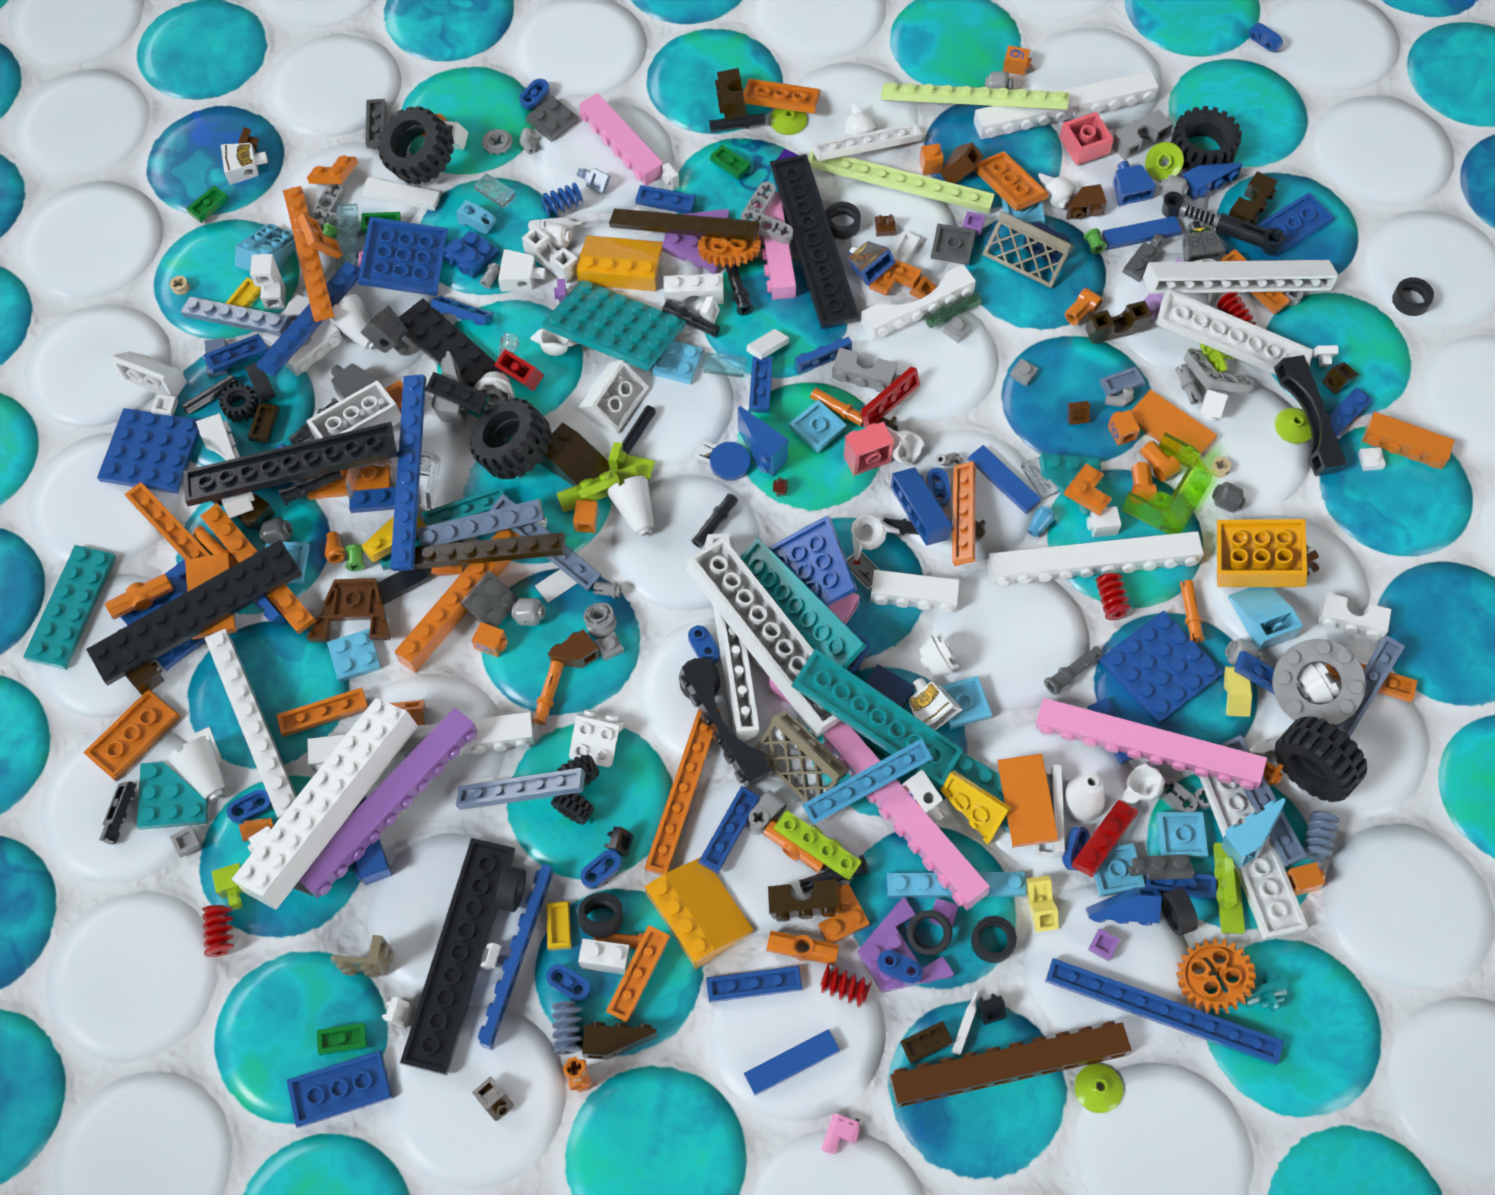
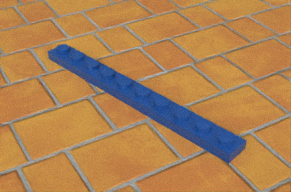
(408, 473)
(1164, 1011)

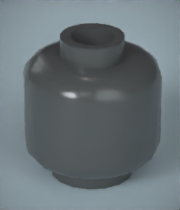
(1228, 496)
(275, 530)

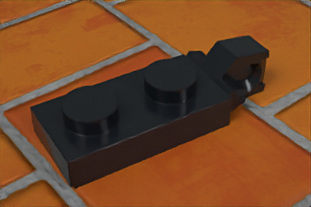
(117, 812)

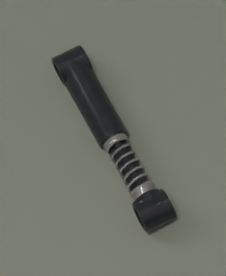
(1225, 224)

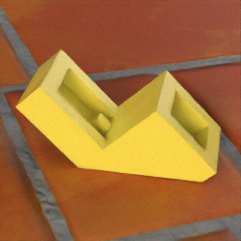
(1239, 693)
(1041, 905)

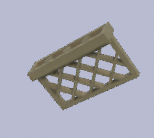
(1032, 232)
(806, 744)

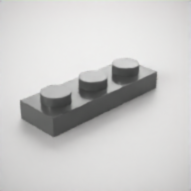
(374, 121)

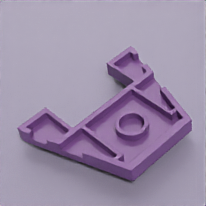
(686, 246)
(888, 938)

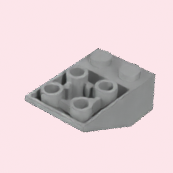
(444, 409)

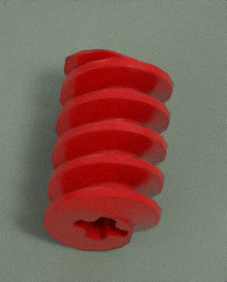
(1232, 305)
(1113, 596)
(216, 930)
(844, 985)

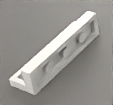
(1056, 796)

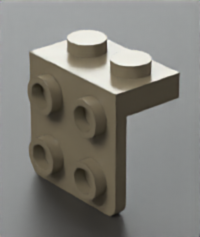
(376, 964)

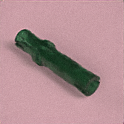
(946, 313)

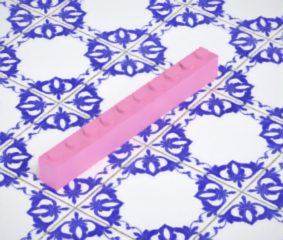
(1151, 743)
(910, 821)

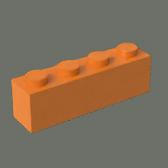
(1408, 440)

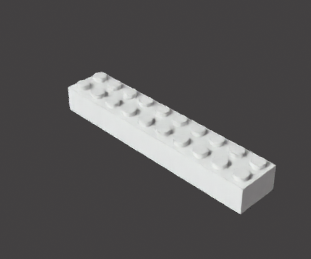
(758, 625)
(325, 803)

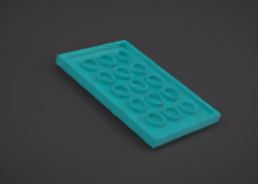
(614, 324)

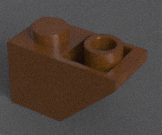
(961, 162)
(1087, 202)
(576, 651)

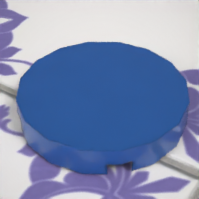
(729, 461)

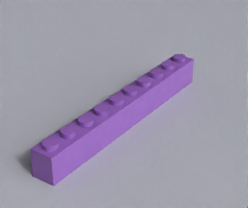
(388, 800)

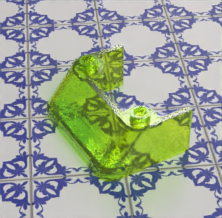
(1167, 511)

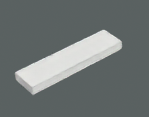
(401, 194)

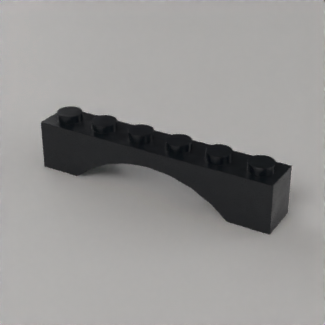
(1297, 379)
(747, 761)

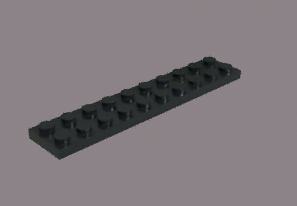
(814, 242)
(289, 464)
(193, 612)
(457, 959)

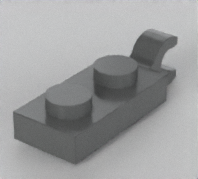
(1146, 253)
(1162, 867)

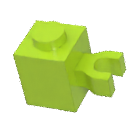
(226, 887)

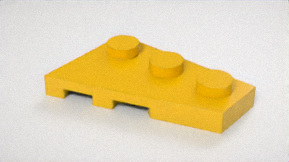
(381, 542)
(977, 805)

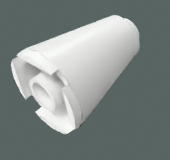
(351, 319)
(634, 504)
(200, 767)
(1084, 797)

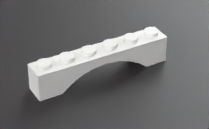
(885, 318)
(216, 438)

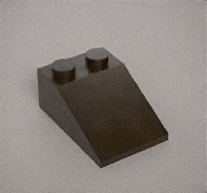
(573, 456)

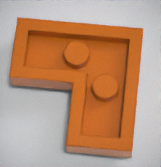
(333, 175)
(317, 239)
(900, 273)
(1083, 490)
(846, 923)

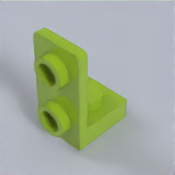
(619, 459)

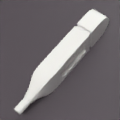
(542, 224)
(1265, 745)
(965, 1026)

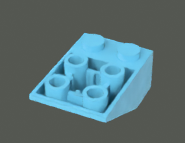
(266, 240)
(1265, 616)
(1246, 840)

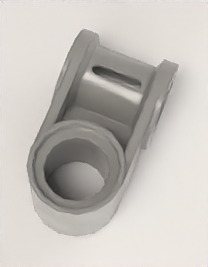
(767, 809)

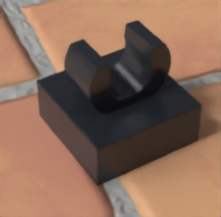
(620, 841)
(992, 1009)

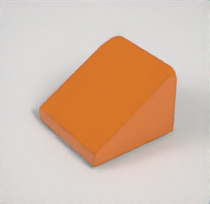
(922, 288)

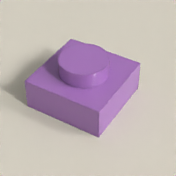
(974, 221)
(560, 291)
(946, 908)
(1103, 944)

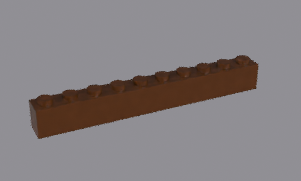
(1009, 1064)

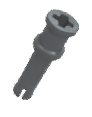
(1066, 675)

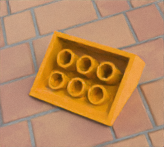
(620, 263)
(1261, 553)
(698, 911)

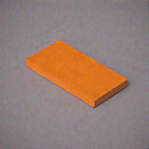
(781, 96)
(1010, 181)
(1159, 416)
(368, 478)
(199, 571)
(131, 735)
(1028, 795)

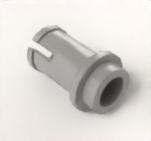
(490, 276)
(607, 589)

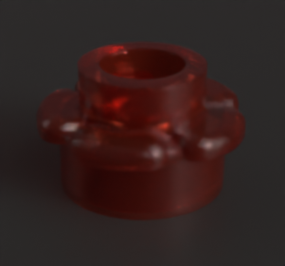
(780, 486)

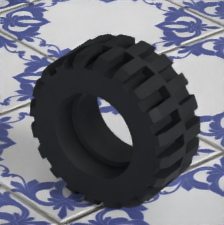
(402, 131)
(521, 452)
(1321, 759)

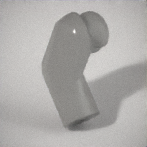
(526, 135)
(1121, 400)
(948, 459)

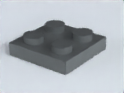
(552, 119)
(953, 244)
(489, 600)

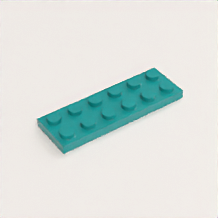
(69, 607)

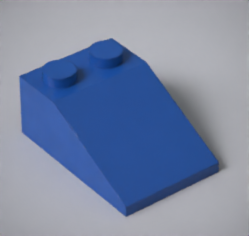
(764, 443)

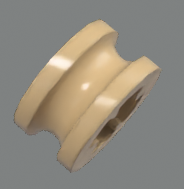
(179, 290)
(1220, 461)

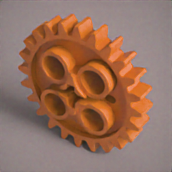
(728, 251)
(1197, 984)

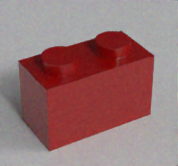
(519, 369)

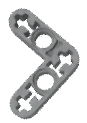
(328, 213)
(758, 215)
(1216, 380)

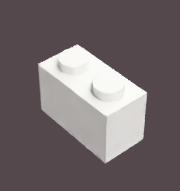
(604, 956)

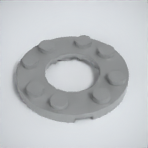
(1325, 651)

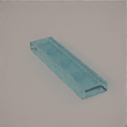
(347, 233)

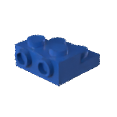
(470, 254)

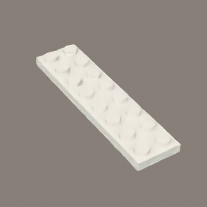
(1226, 332)
(1262, 878)

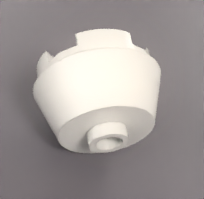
(497, 386)
(938, 656)
(1317, 684)

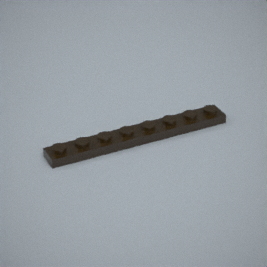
(489, 550)

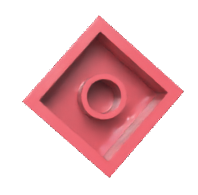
(1086, 138)
(868, 448)

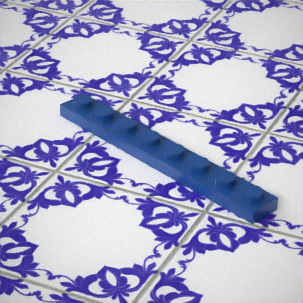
(304, 324)
(513, 964)

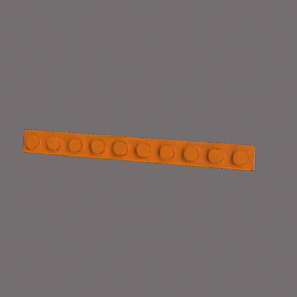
(308, 257)

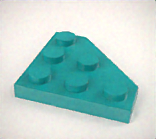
(1064, 468)
(167, 799)

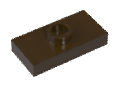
(263, 423)
(926, 1042)

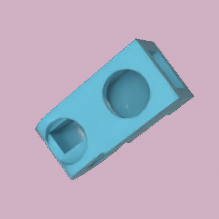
(475, 217)

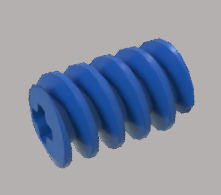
(561, 199)

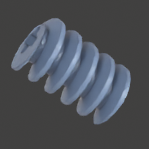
(1319, 835)
(566, 1028)

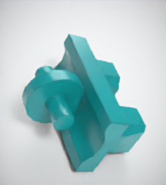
(1269, 993)

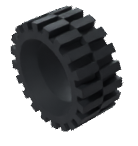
(1208, 124)

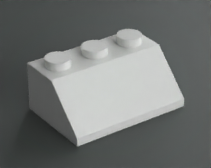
(149, 374)
(614, 396)

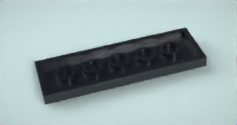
(438, 335)

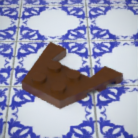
(352, 601)

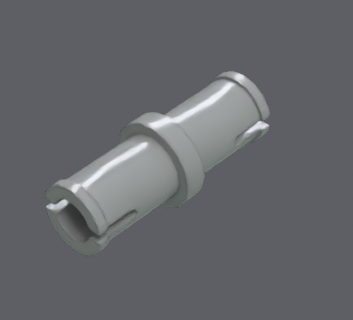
(1188, 384)

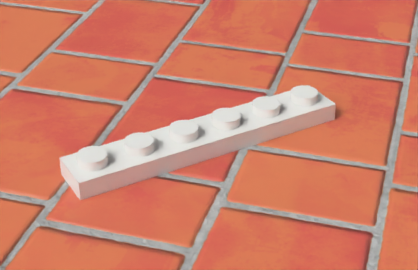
(866, 142)

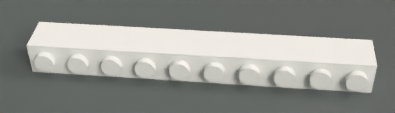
(1082, 101)
(1240, 276)
(1094, 558)
(736, 673)
(252, 721)
(492, 734)

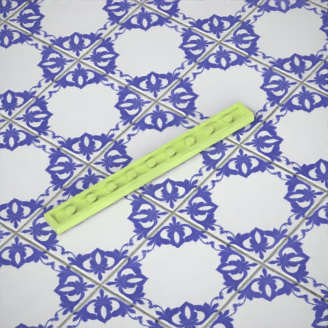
(975, 96)
(905, 182)

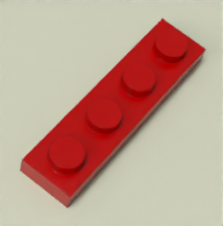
(890, 397)
(1105, 838)

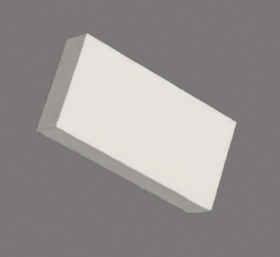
(905, 247)
(767, 344)

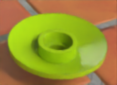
(788, 121)
(1157, 154)
(1291, 431)
(1090, 1096)

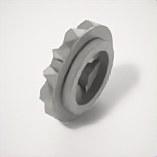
(496, 136)

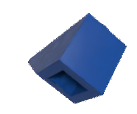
(1210, 177)
(1133, 905)

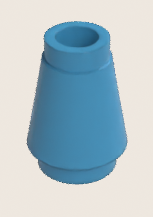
(1041, 520)

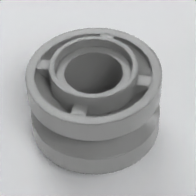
(600, 619)

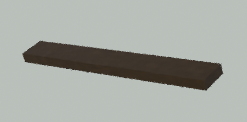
(684, 224)

